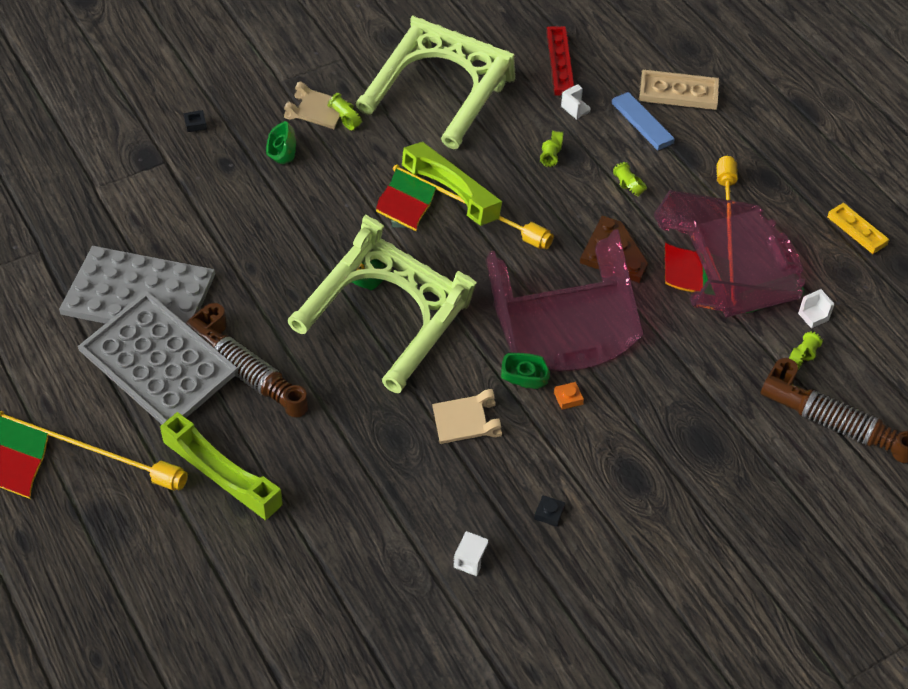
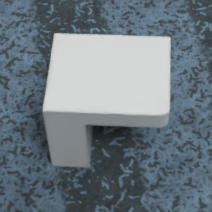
(572, 102)
(816, 308)
(469, 553)

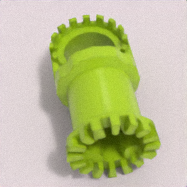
(345, 111)
(551, 148)
(629, 180)
(807, 349)

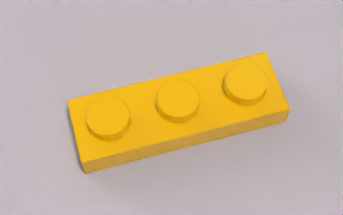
(858, 228)

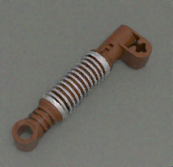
(210, 324)
(831, 413)

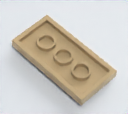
(679, 89)

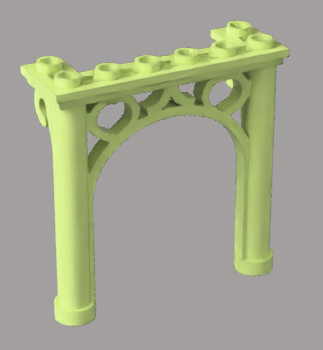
(418, 45)
(370, 246)

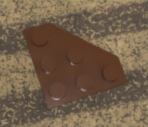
(634, 259)

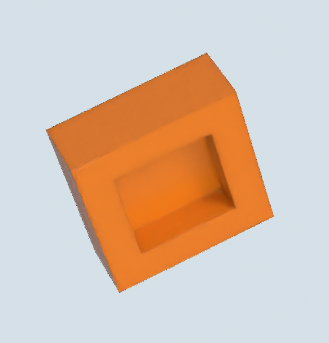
(568, 395)

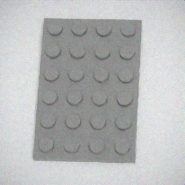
(116, 278)
(157, 359)

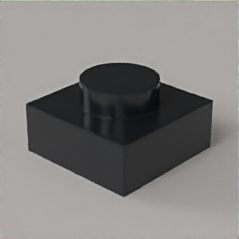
(195, 121)
(549, 510)

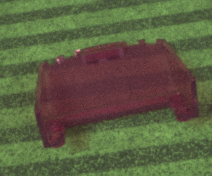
(739, 250)
(572, 324)

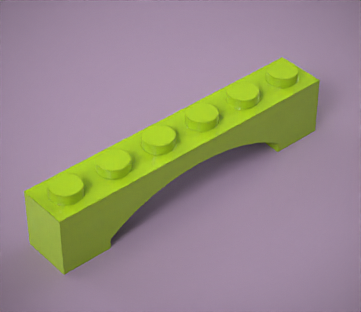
(481, 204)
(254, 492)

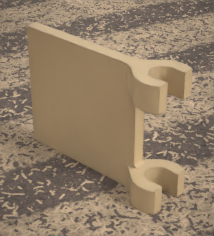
(312, 108)
(466, 418)

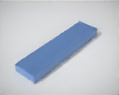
(643, 121)

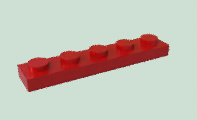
(559, 59)

